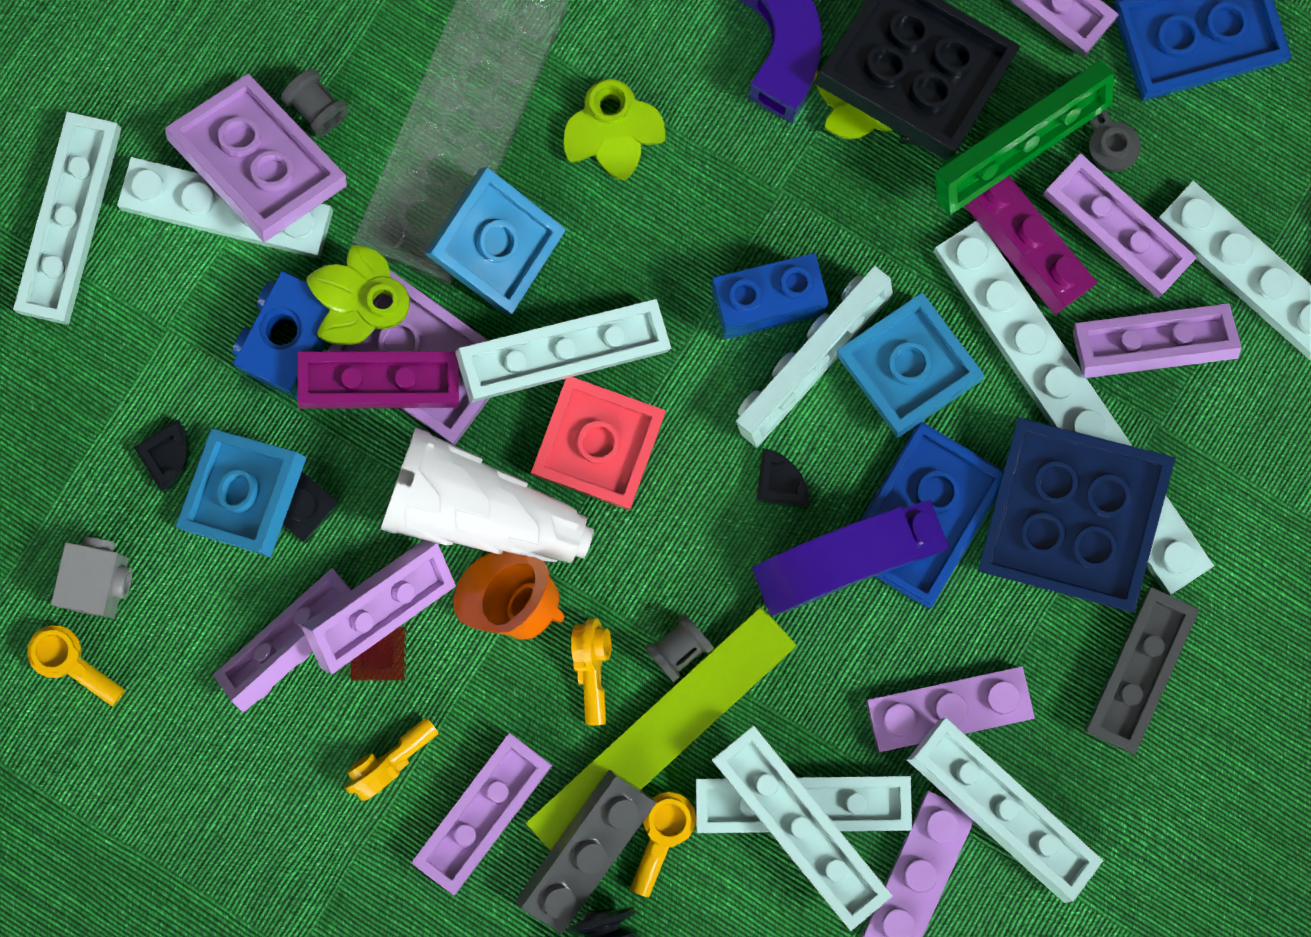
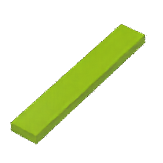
(674, 719)

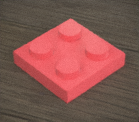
(598, 443)

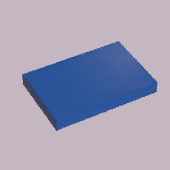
(1197, 41)
(961, 493)

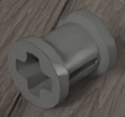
(315, 103)
(678, 647)

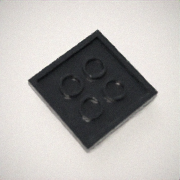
(918, 69)

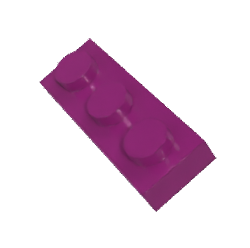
(1031, 245)
(378, 380)

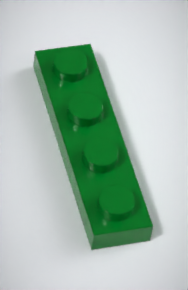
(1024, 137)

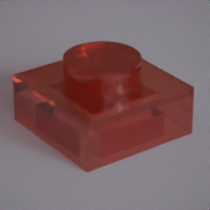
(383, 660)

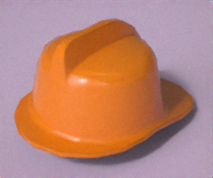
(507, 596)

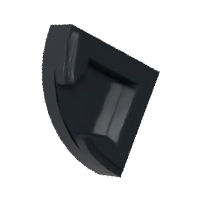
(166, 455)
(781, 482)

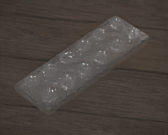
(458, 123)

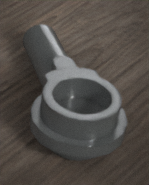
(1113, 144)

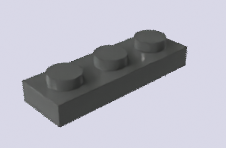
(1141, 670)
(585, 851)

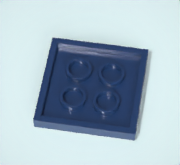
(1076, 514)

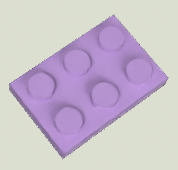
(256, 157)
(426, 329)

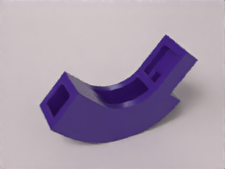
(792, 64)
(849, 556)

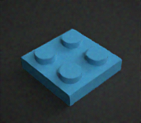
(495, 241)
(910, 365)
(241, 492)

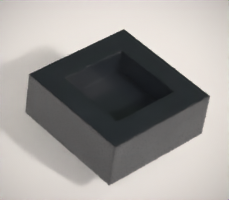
(309, 508)

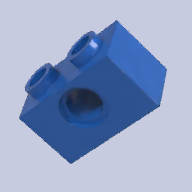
(769, 296)
(275, 364)

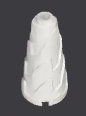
(458, 499)

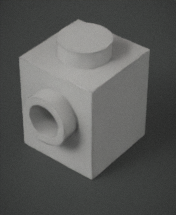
(92, 578)

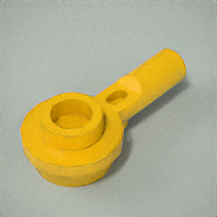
(589, 649)
(57, 653)
(373, 774)
(667, 825)

